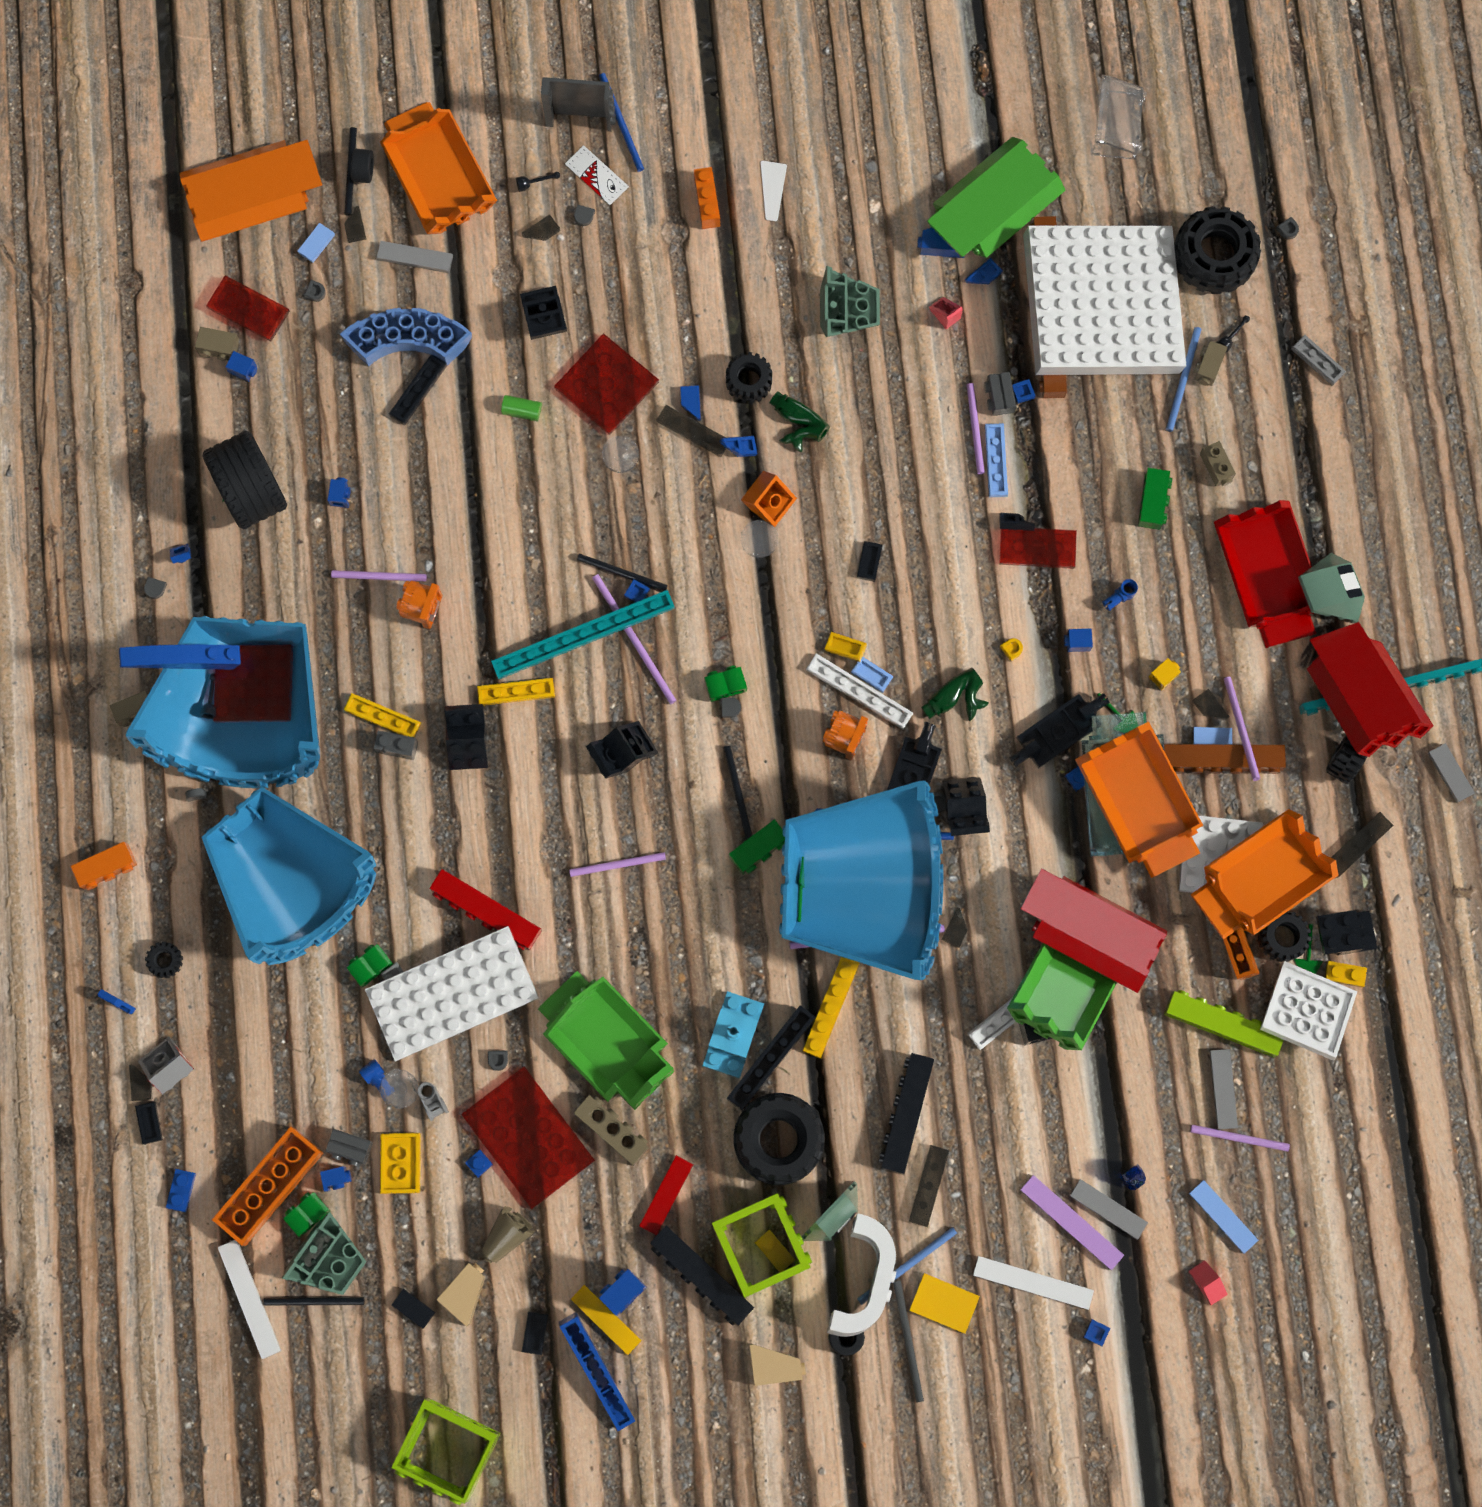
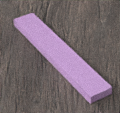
(1072, 1222)

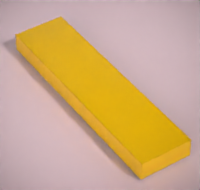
(516, 691)
(381, 716)
(606, 1319)

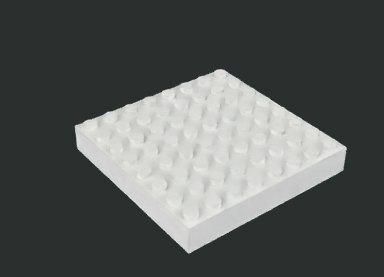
(1104, 300)

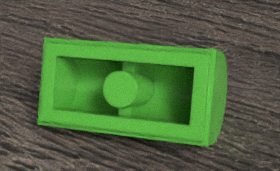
(521, 408)

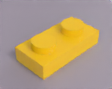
(1346, 974)
(774, 1251)

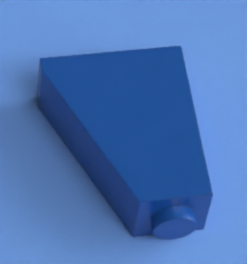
(934, 245)

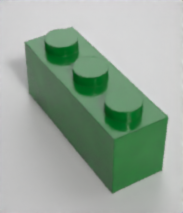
(1154, 498)
(758, 847)

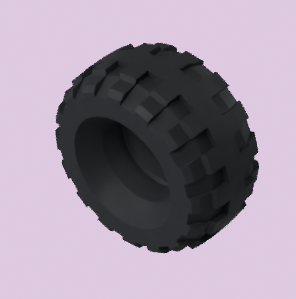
(1214, 274)
(778, 1108)

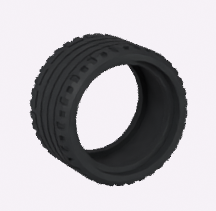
(244, 479)

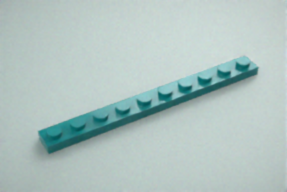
(583, 634)
(1420, 680)

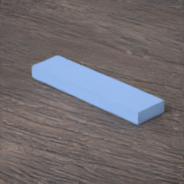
(996, 460)
(1223, 1217)

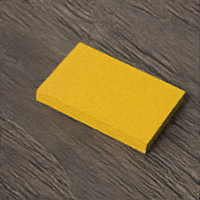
(400, 1163)
(944, 1303)

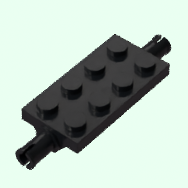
(1058, 731)
(916, 759)

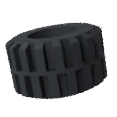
(749, 363)
(1345, 762)
(1301, 938)

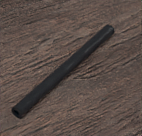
(349, 183)
(622, 572)
(737, 791)
(298, 1301)

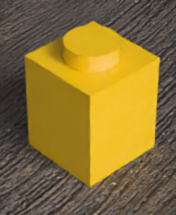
(1165, 673)

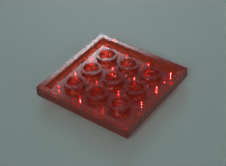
(606, 384)
(257, 687)

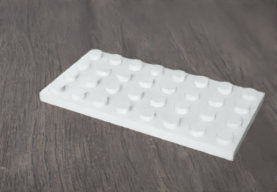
(451, 993)

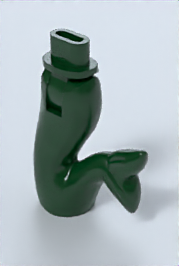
(798, 413)
(950, 692)

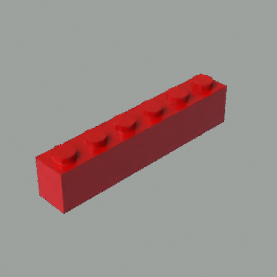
(484, 909)

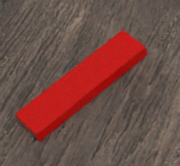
(666, 1195)

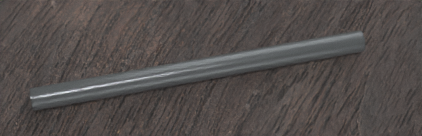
(908, 1341)

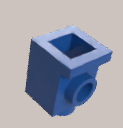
(339, 493)
(335, 1178)

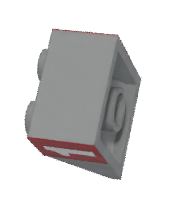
(165, 1065)

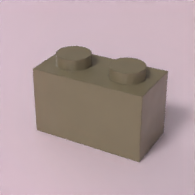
(216, 343)

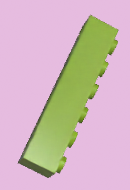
(1222, 1023)

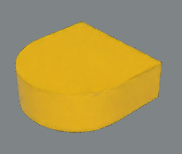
(1012, 648)

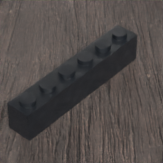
(771, 1058)
(907, 1113)
(702, 1275)

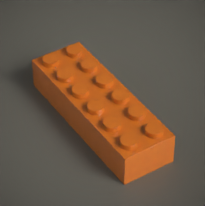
(267, 1186)

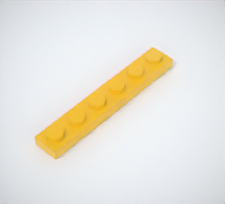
(831, 1007)

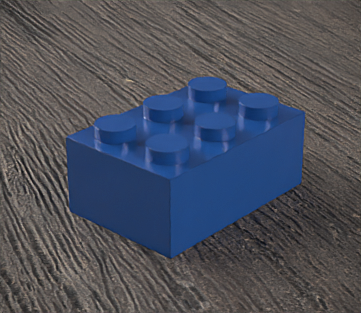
(622, 1291)

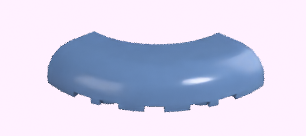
(406, 331)

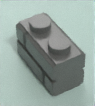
(1000, 393)
(395, 745)
(348, 1147)

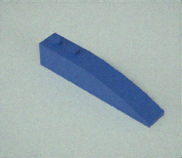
(181, 656)
(596, 1371)

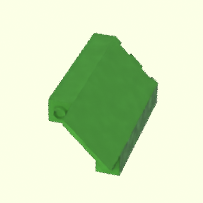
(995, 200)
(1061, 998)

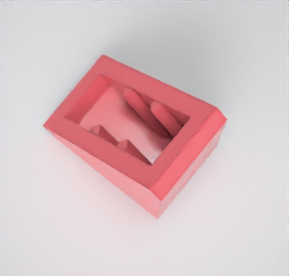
(946, 312)
(1208, 1282)

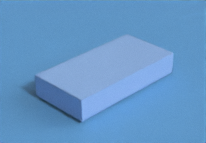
(316, 242)
(872, 674)
(1212, 735)

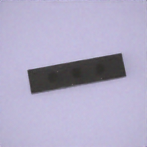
(691, 430)
(1361, 842)
(928, 1186)

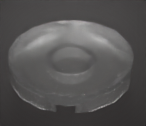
(620, 454)
(759, 539)
(399, 1088)

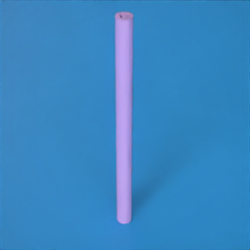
(1242, 729)

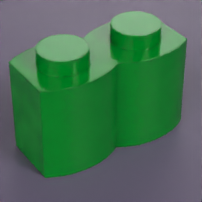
(725, 683)
(369, 965)
(306, 1214)

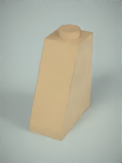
(463, 1293)
(774, 1367)

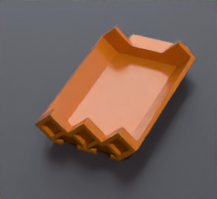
(436, 167)
(250, 188)
(1142, 799)
(1264, 876)

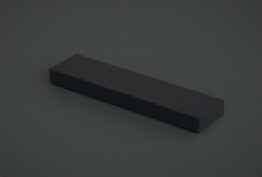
(417, 389)

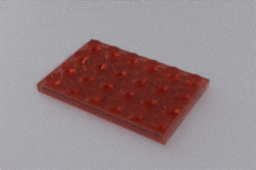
(528, 1137)

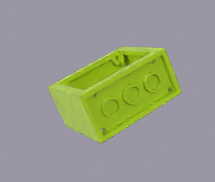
(796, 1240)
(422, 1477)

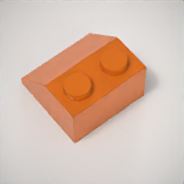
(769, 498)

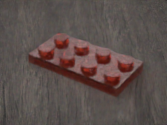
(248, 308)
(1038, 548)

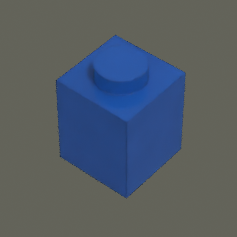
(241, 366)
(1078, 640)

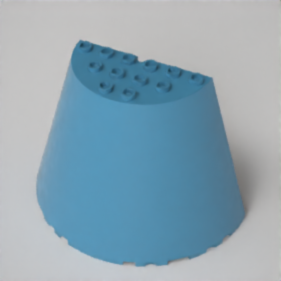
(232, 752)
(868, 880)

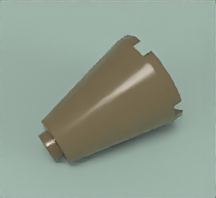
(506, 1235)

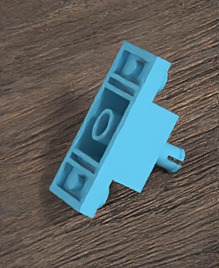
(733, 1034)

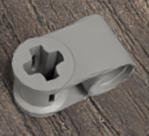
(432, 1102)

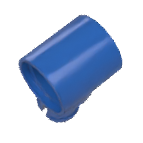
(1120, 595)
(372, 1073)

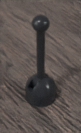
(523, 182)
(1227, 341)
(208, 710)

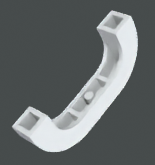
(879, 1238)

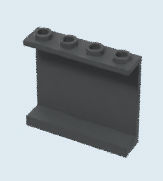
(577, 98)

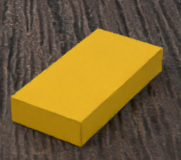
(845, 646)

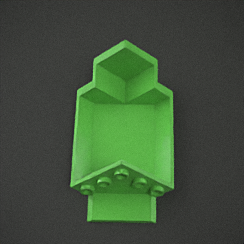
(606, 1039)

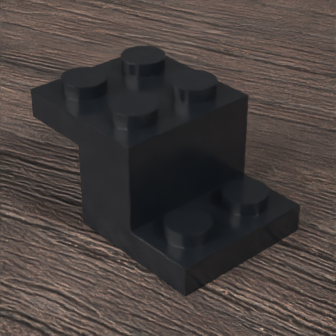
(543, 312)
(466, 737)
(621, 749)
(965, 806)
(1346, 932)

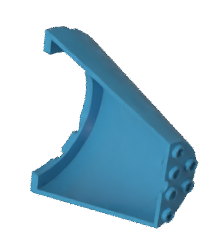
(285, 877)

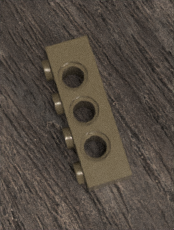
(585, 1113)

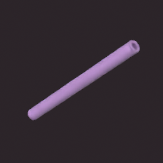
(975, 428)
(378, 575)
(617, 864)
(1240, 1138)

